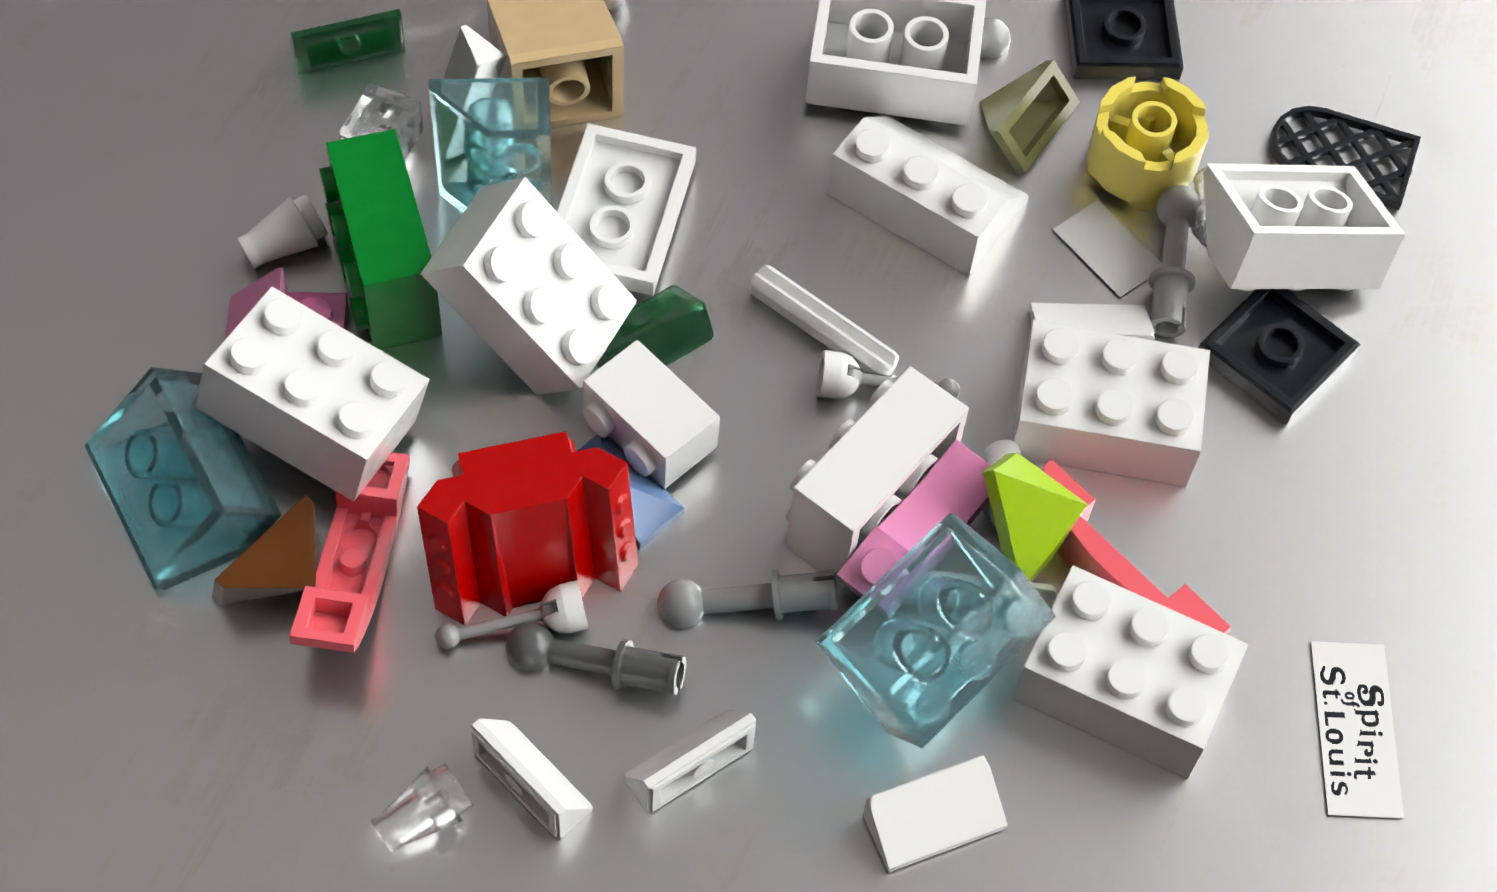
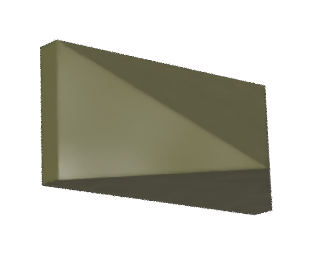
(1029, 113)

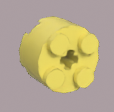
(1147, 140)

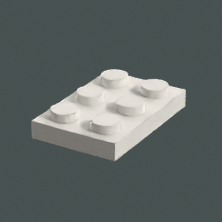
(627, 200)

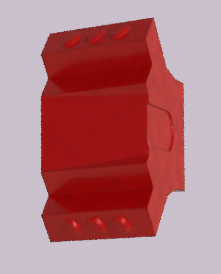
(526, 522)

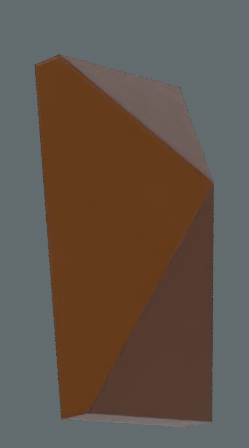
(276, 562)

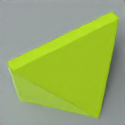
(1029, 512)

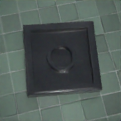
(1124, 39)
(1279, 350)

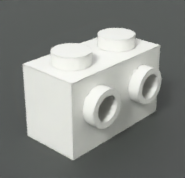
(649, 414)

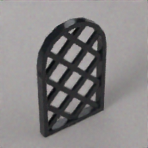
(1345, 121)

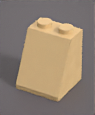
(571, 45)

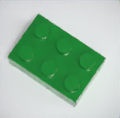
(380, 239)

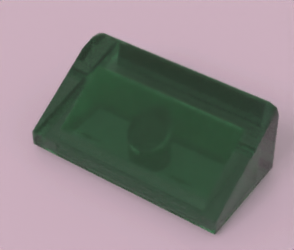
(348, 41)
(666, 324)

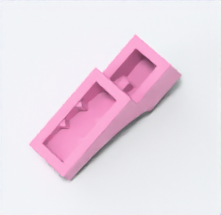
(951, 487)

